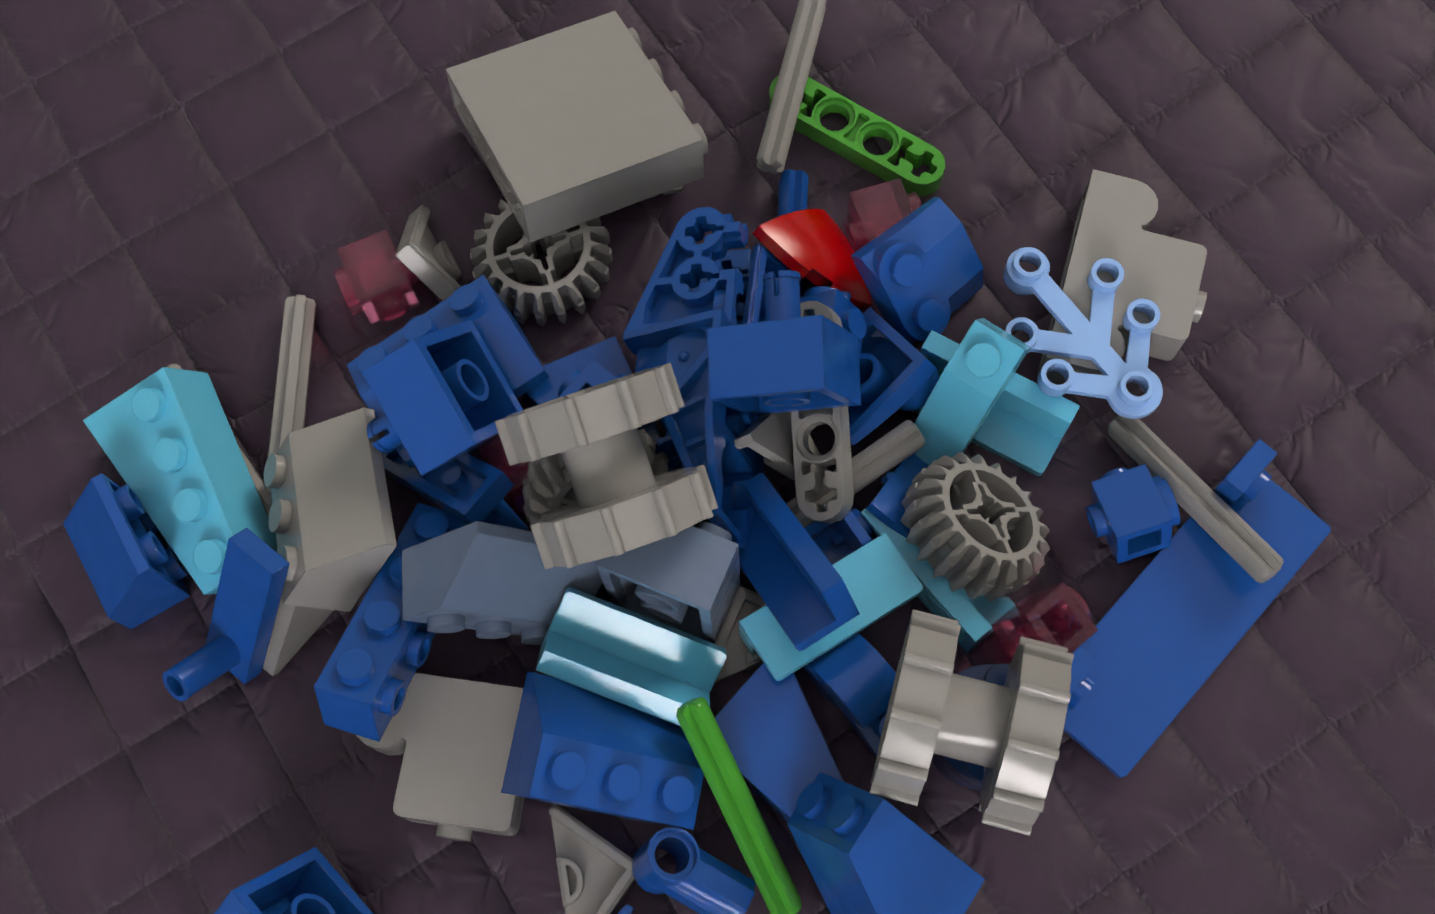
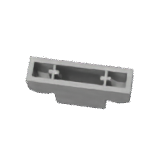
(1156, 267)
(454, 756)

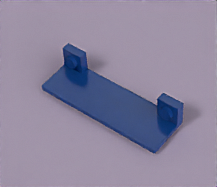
(1182, 619)

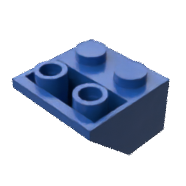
(124, 553)

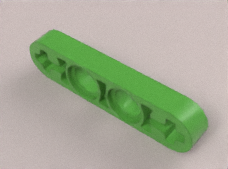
(860, 127)

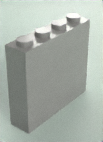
(576, 124)

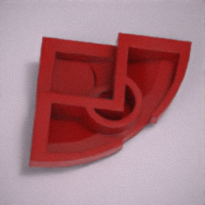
(816, 249)

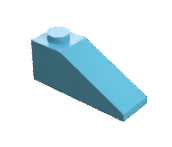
(968, 389)

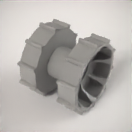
(609, 469)
(1004, 728)

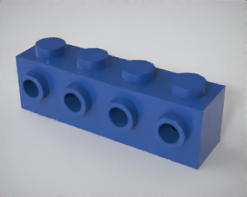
(380, 650)

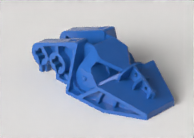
(672, 328)

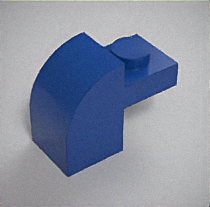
(856, 683)

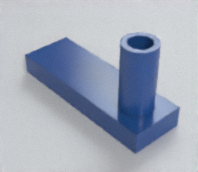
(462, 487)
(240, 619)

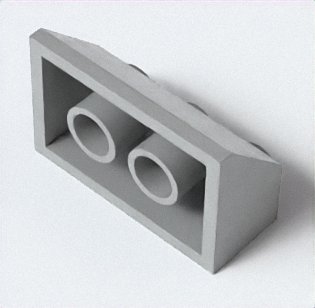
(330, 511)

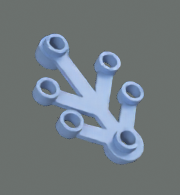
(1088, 338)

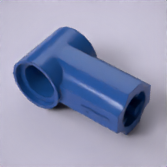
(699, 878)

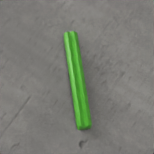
(738, 807)

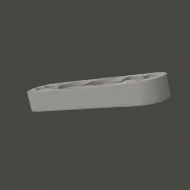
(802, 424)

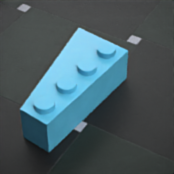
(184, 467)

